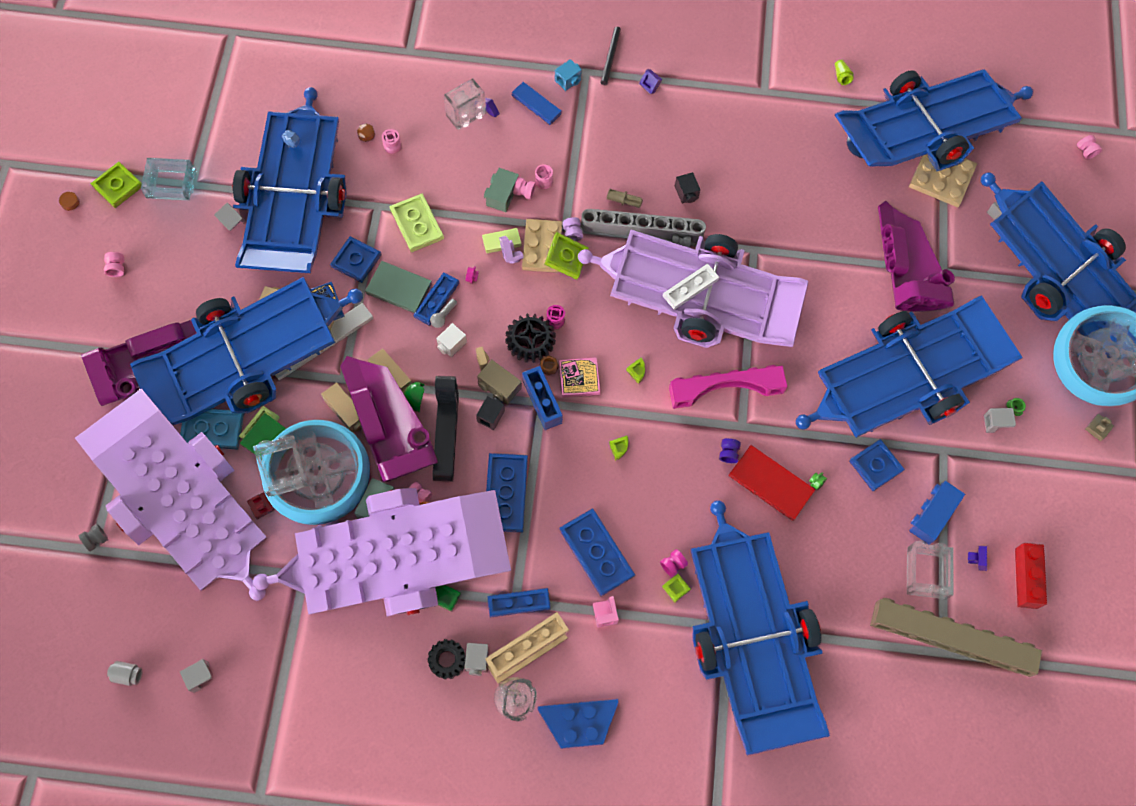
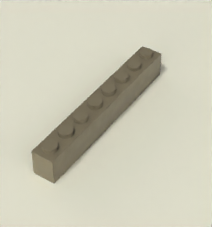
(956, 637)

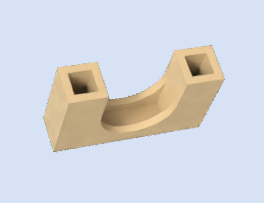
(343, 405)

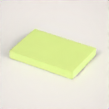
(416, 222)

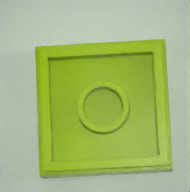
(116, 184)
(564, 255)

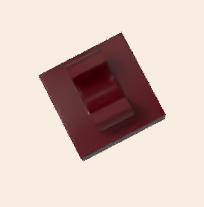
(260, 505)

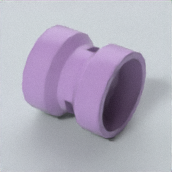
(572, 228)

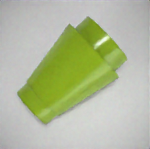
(843, 73)

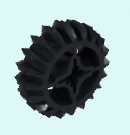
(545, 334)

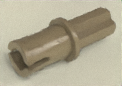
(624, 198)

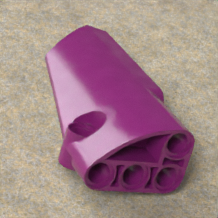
(914, 269)
(111, 367)
(387, 420)

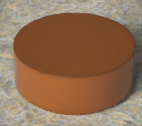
(69, 201)

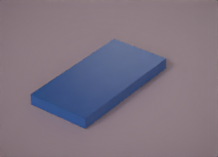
(508, 478)
(597, 552)

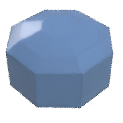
(291, 138)

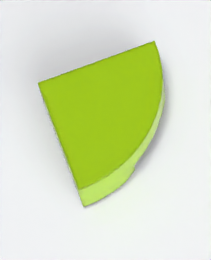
(637, 370)
(619, 447)

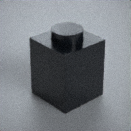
(687, 188)
(490, 412)

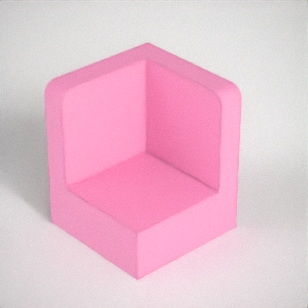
(605, 613)

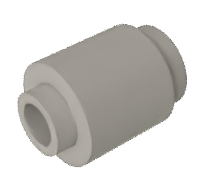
(124, 673)

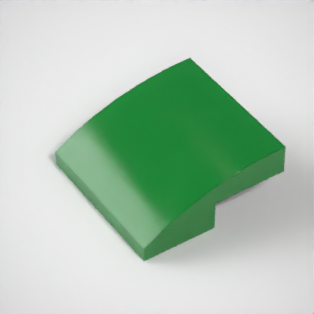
(263, 430)

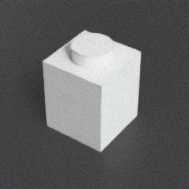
(451, 340)

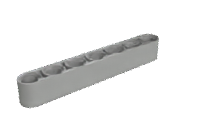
(634, 221)

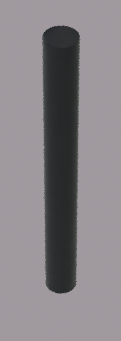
(610, 56)

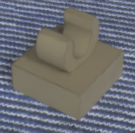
(1099, 427)

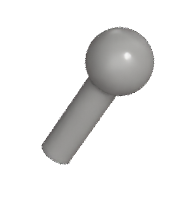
(438, 319)

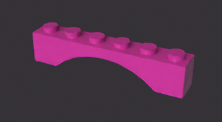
(765, 381)

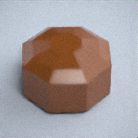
(366, 132)
(549, 365)

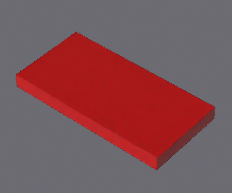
(772, 482)

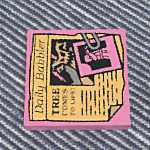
(579, 377)

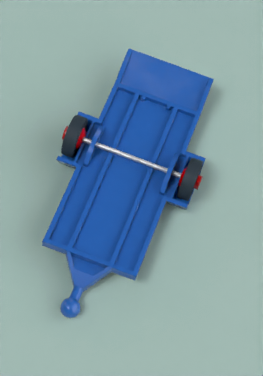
(924, 117)
(294, 189)
(1067, 264)
(250, 349)
(918, 373)
(757, 640)

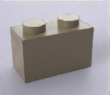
(499, 382)

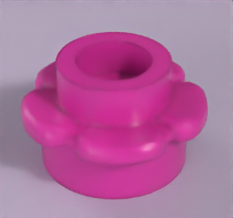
(472, 275)

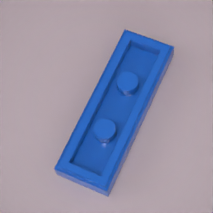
(536, 103)
(436, 298)
(518, 602)

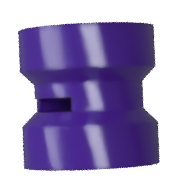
(729, 450)

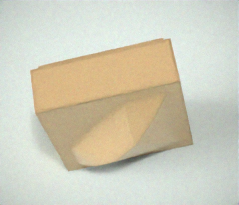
(482, 357)

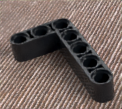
(446, 427)

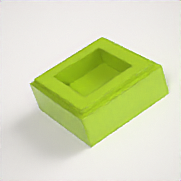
(676, 587)

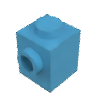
(568, 74)

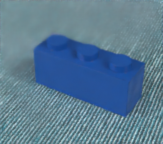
(542, 398)
(936, 512)

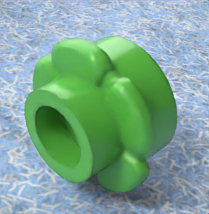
(1019, 403)
(817, 480)

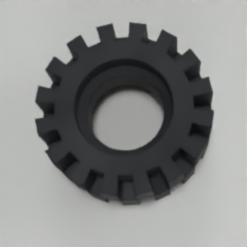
(437, 650)

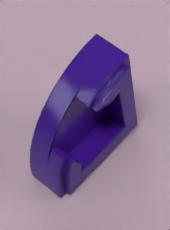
(491, 107)

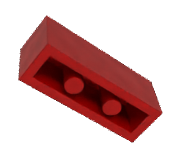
(1030, 576)

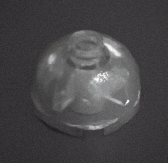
(515, 698)

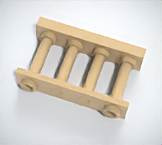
(527, 648)

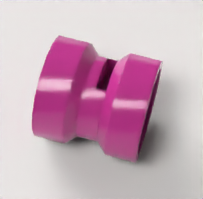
(556, 320)
(674, 563)

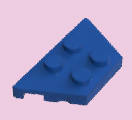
(579, 723)

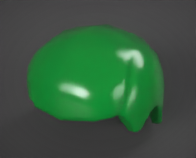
(414, 395)

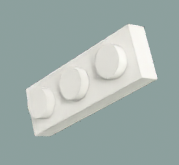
(690, 286)

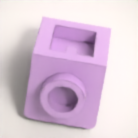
(507, 248)

